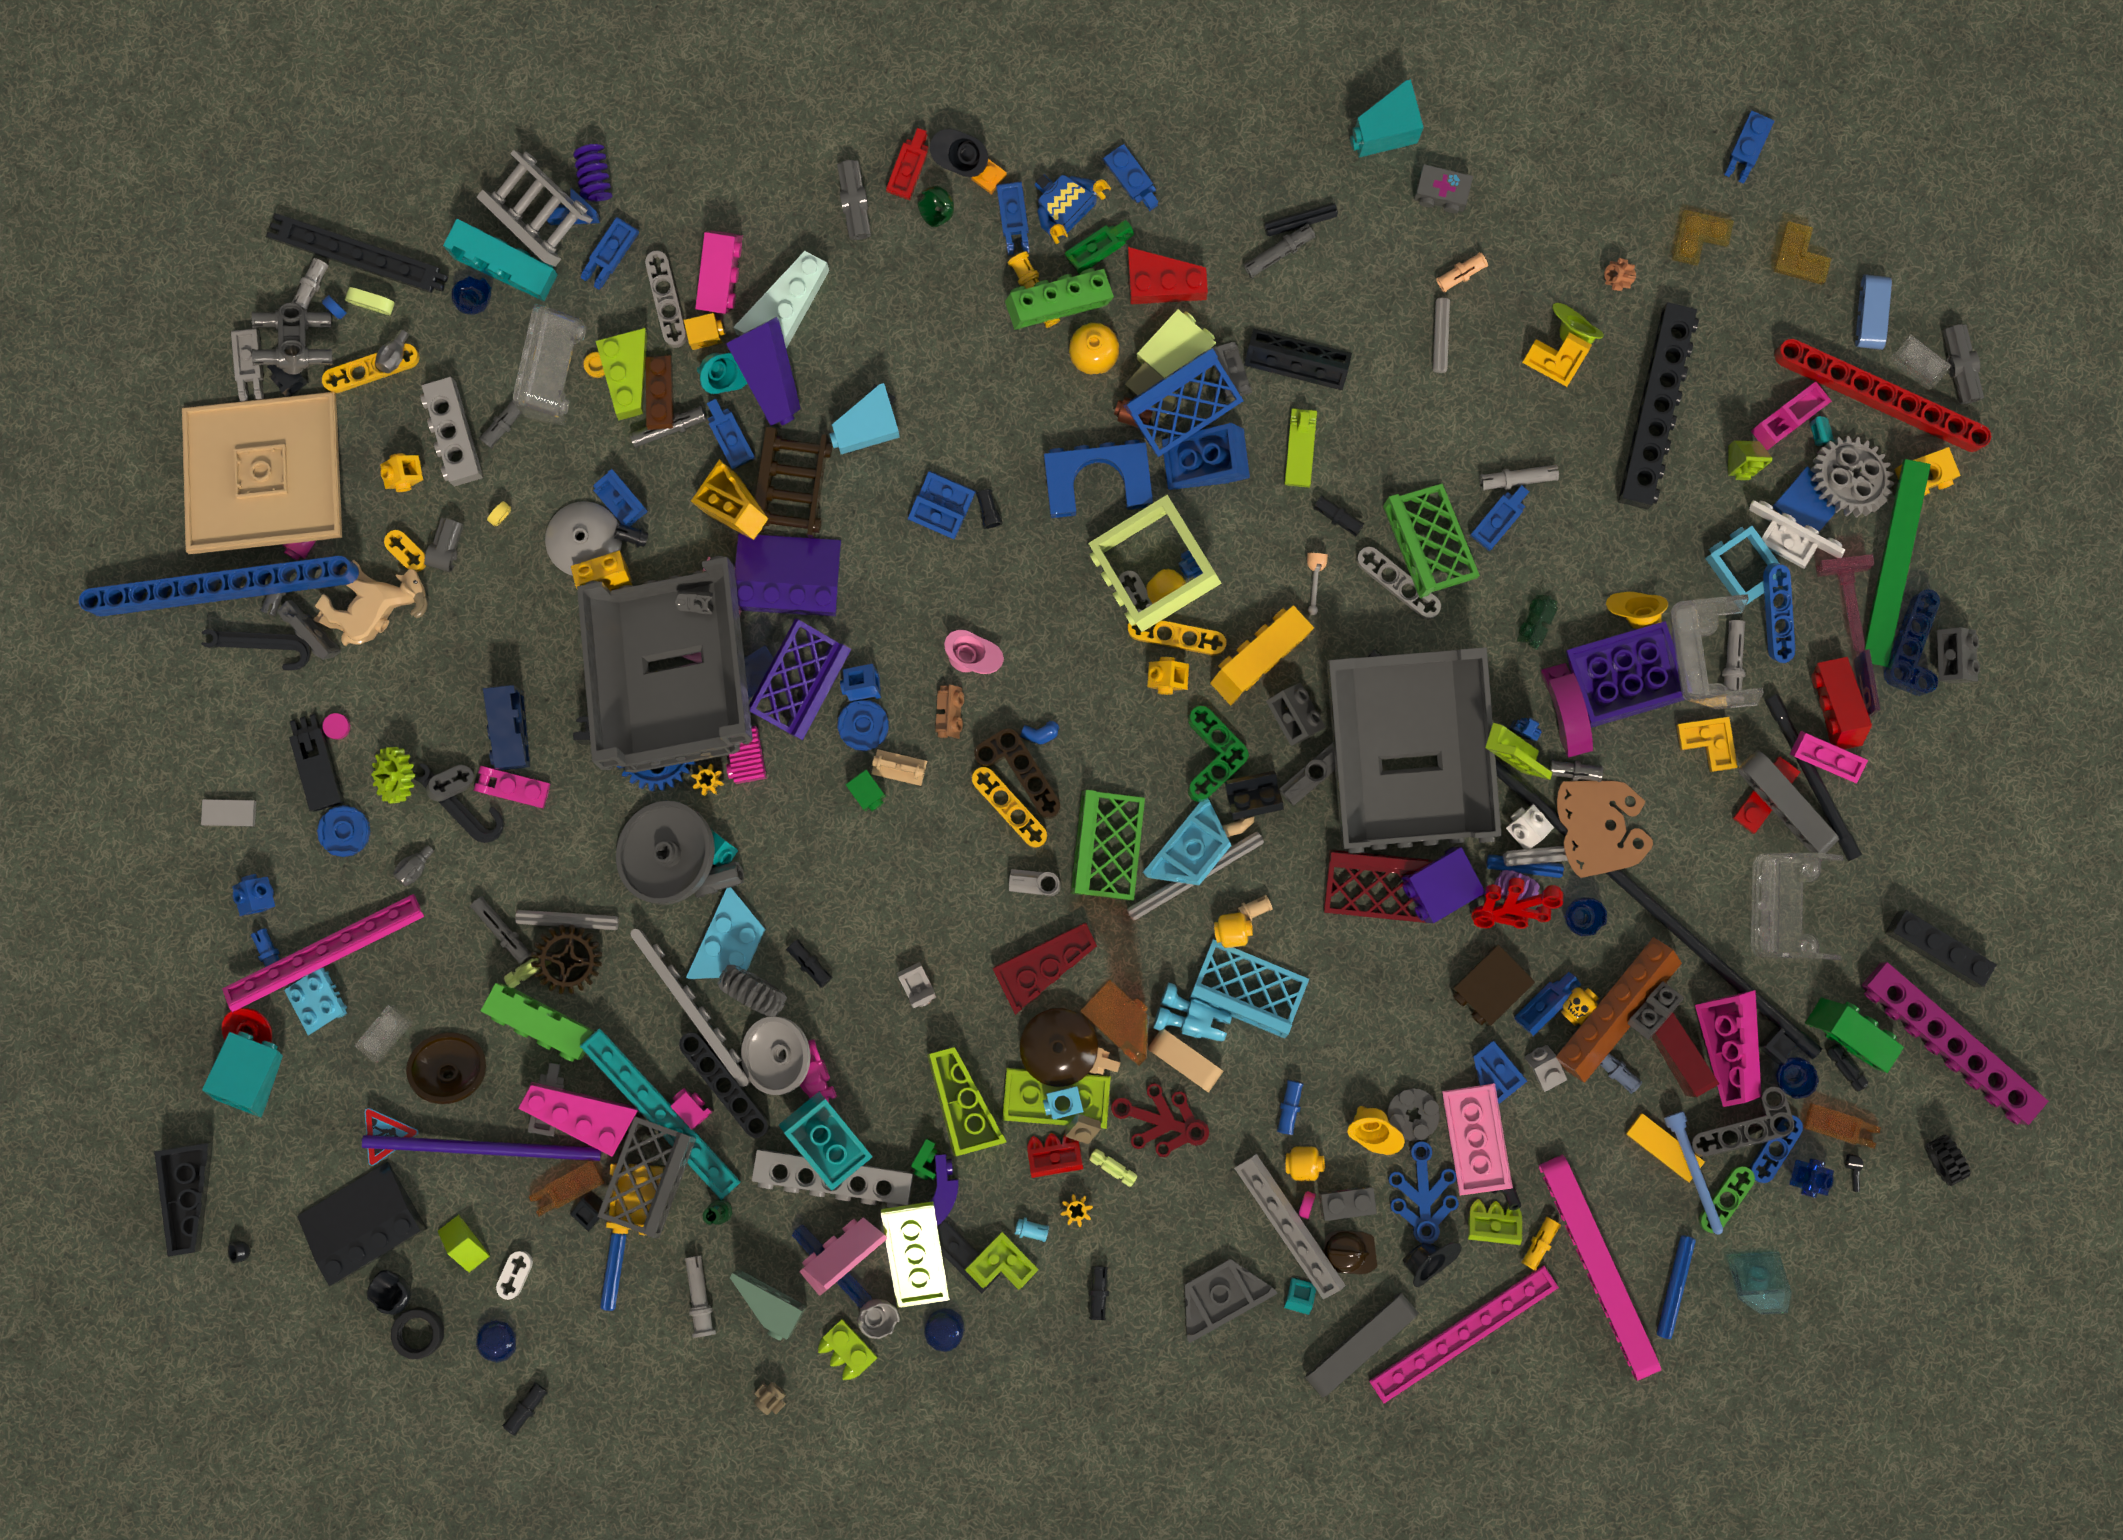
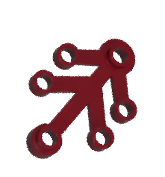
(1165, 1122)

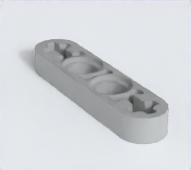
(668, 298)
(1395, 586)

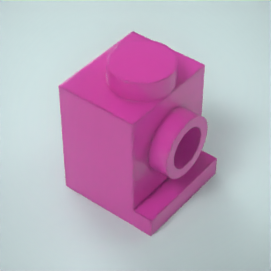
(690, 1108)

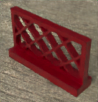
(1373, 863)

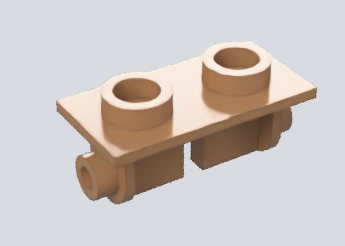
(951, 700)

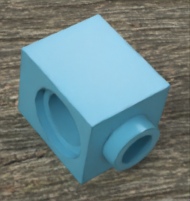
(1075, 1103)

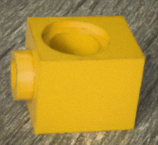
(704, 331)

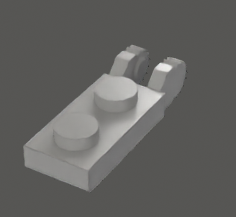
(242, 344)

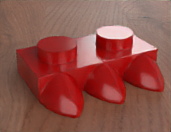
(1053, 1157)

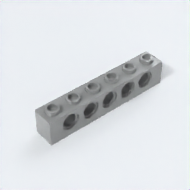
(767, 1161)

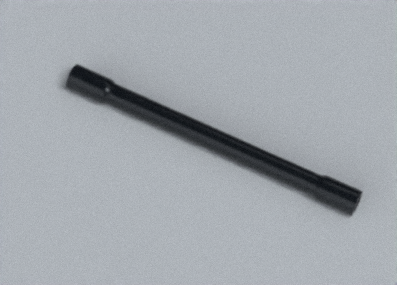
(1846, 839)

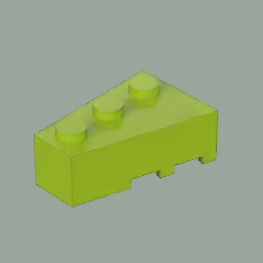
(624, 370)

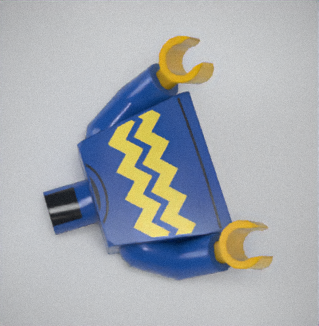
(1066, 202)

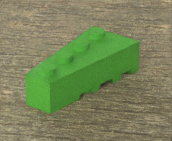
(536, 1020)

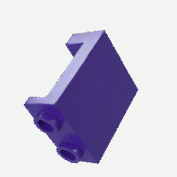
(1443, 886)

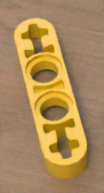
(371, 371)
(1176, 638)
(1011, 805)

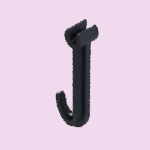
(262, 641)
(462, 814)

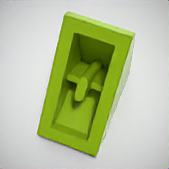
(462, 1244)

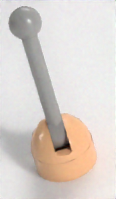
(1316, 563)

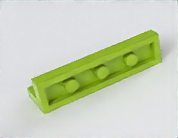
(1515, 751)

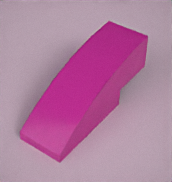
(1791, 416)

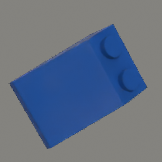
(1207, 458)

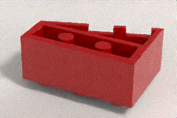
(1164, 279)
(1841, 703)

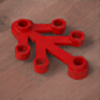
(1487, 914)

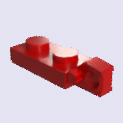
(908, 166)

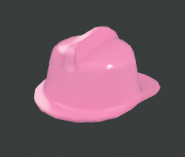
(972, 653)

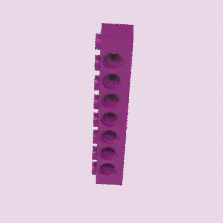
(2028, 1101)

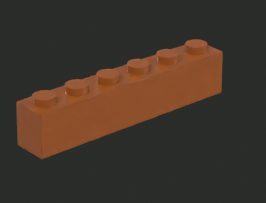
(1611, 1016)

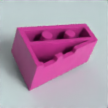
(718, 271)

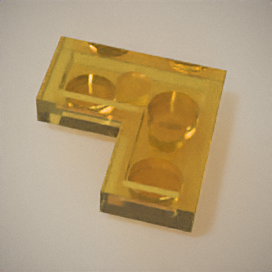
(1695, 230)
(1794, 258)

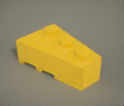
(729, 501)

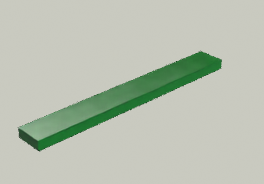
(1896, 560)

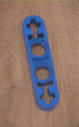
(1774, 613)

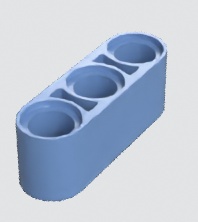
(1874, 314)

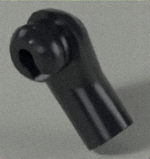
(1511, 1198)

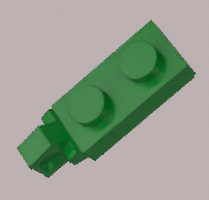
(1098, 246)

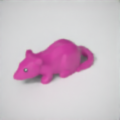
(817, 1075)

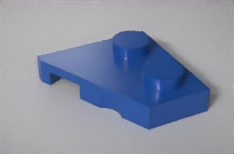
(1496, 1067)

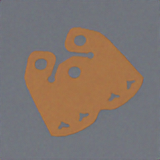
(1587, 828)

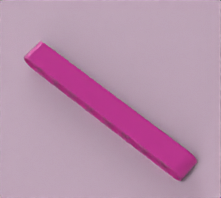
(1601, 1267)

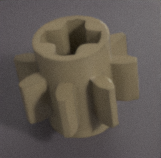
(769, 1398)

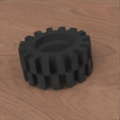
(1947, 1160)

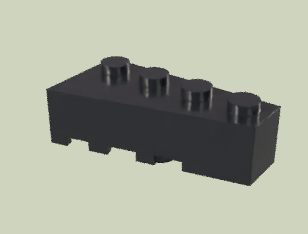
(183, 1195)

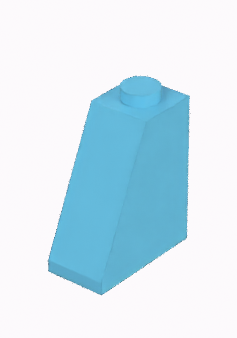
(866, 423)

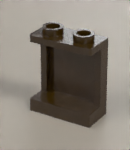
(1492, 986)

